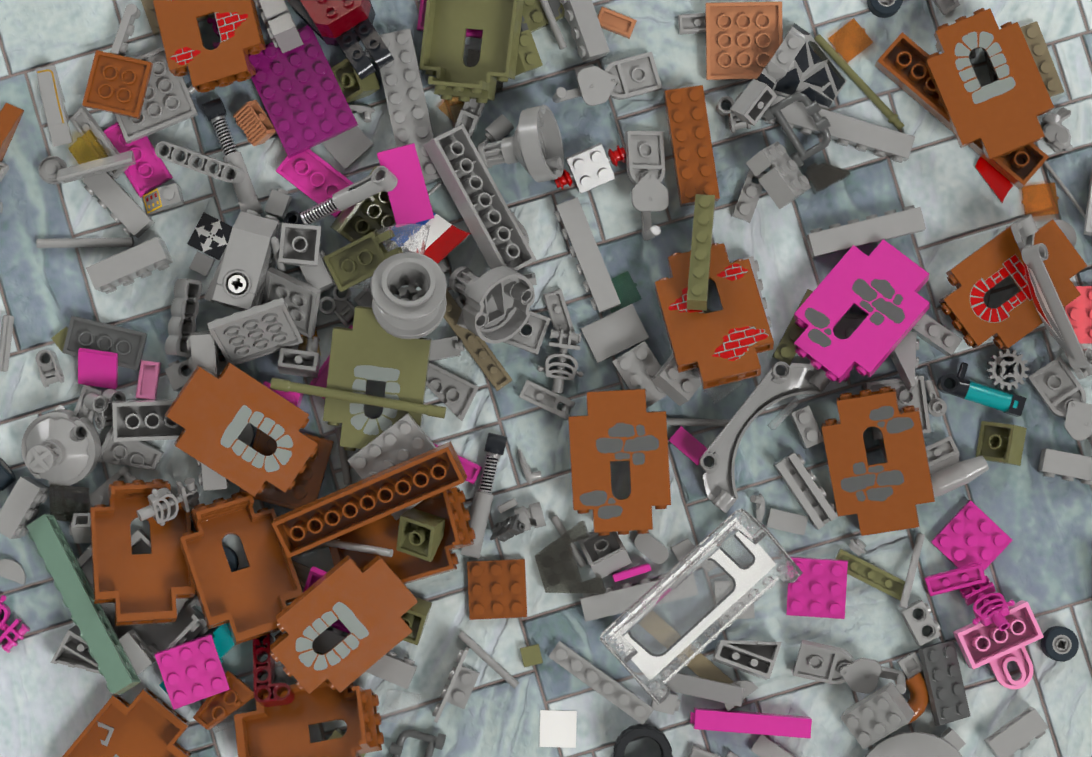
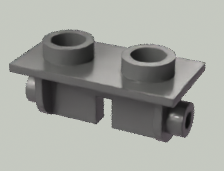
(507, 528)

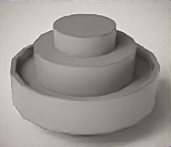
(49, 169)

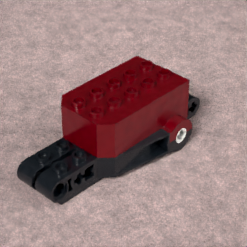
(344, 25)

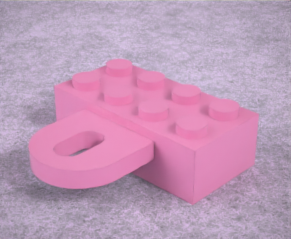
(990, 645)

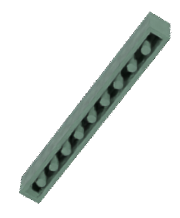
(79, 598)

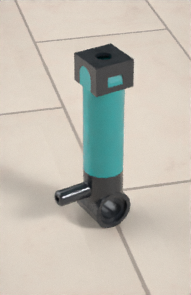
(981, 394)

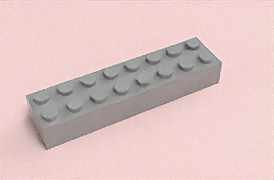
(407, 99)
(479, 200)
(206, 355)

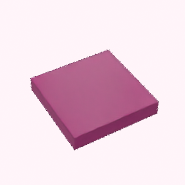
(97, 368)

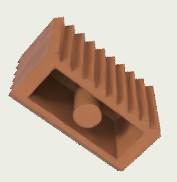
(254, 123)

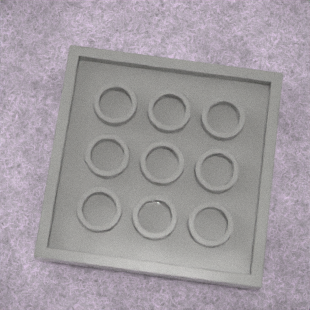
(164, 103)
(255, 332)
(391, 447)

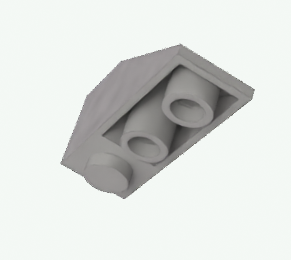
(906, 361)

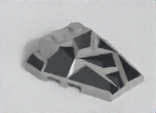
(803, 68)

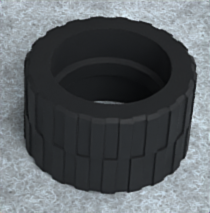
(642, 730)

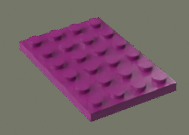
(301, 94)

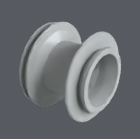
(425, 308)

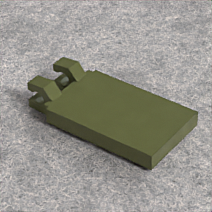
(359, 259)

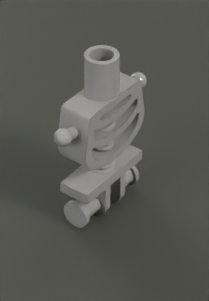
(559, 378)
(169, 508)

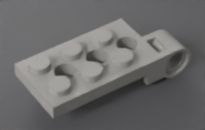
(525, 342)

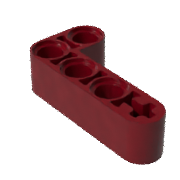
(268, 667)

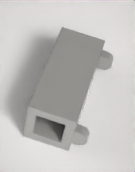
(445, 348)

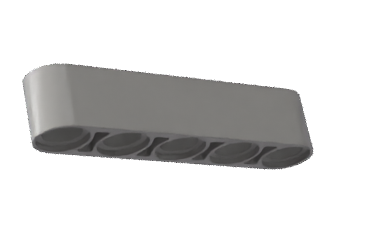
(191, 161)

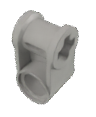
(49, 369)

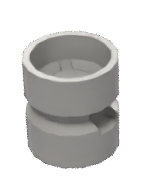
(531, 516)

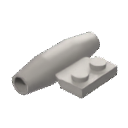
(946, 469)

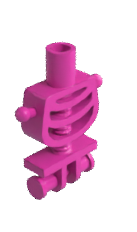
(988, 606)
(12, 628)

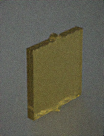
(87, 148)

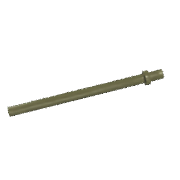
(859, 82)

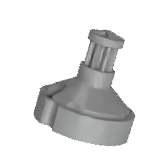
(534, 145)
(495, 302)
(58, 450)

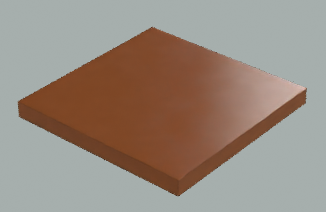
(307, 483)

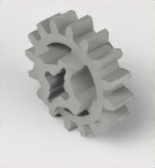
(1001, 364)

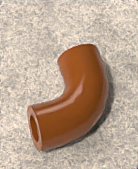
(918, 695)

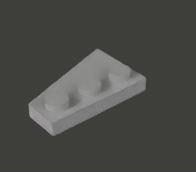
(451, 390)

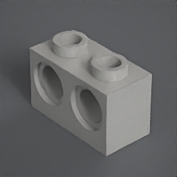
(915, 625)

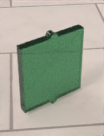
(625, 290)

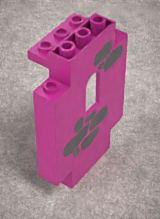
(881, 286)

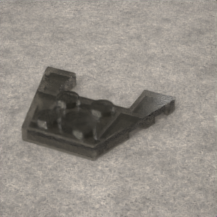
(559, 566)

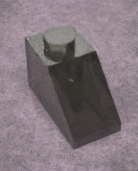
(824, 175)

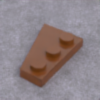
(223, 704)

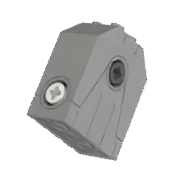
(247, 261)

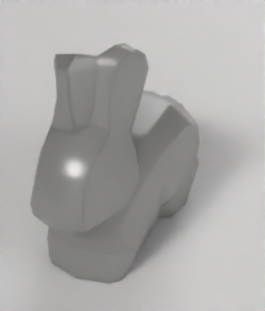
(1055, 133)

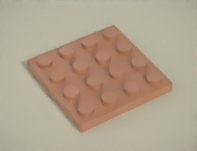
(741, 38)

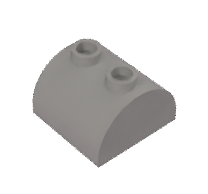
(299, 245)

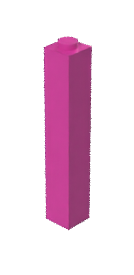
(751, 722)

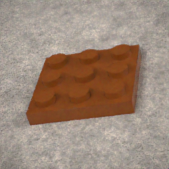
(117, 84)
(497, 589)

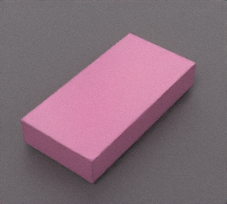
(148, 380)

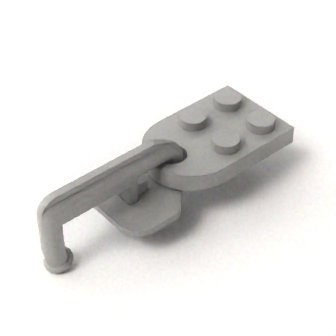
(630, 75)
(646, 157)
(1058, 387)
(837, 666)

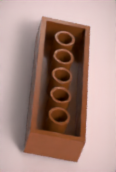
(691, 143)

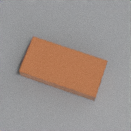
(616, 22)

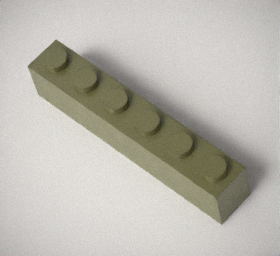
(700, 252)

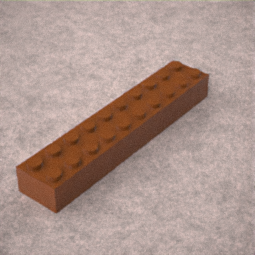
(906, 68)
(369, 499)

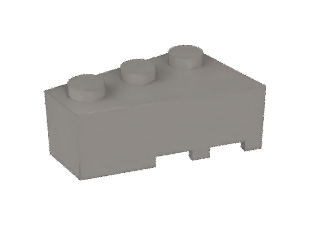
(75, 652)
(748, 656)

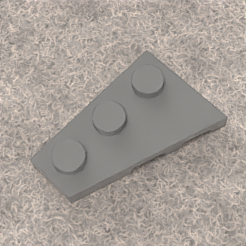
(130, 453)

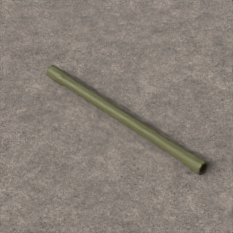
(288, 386)

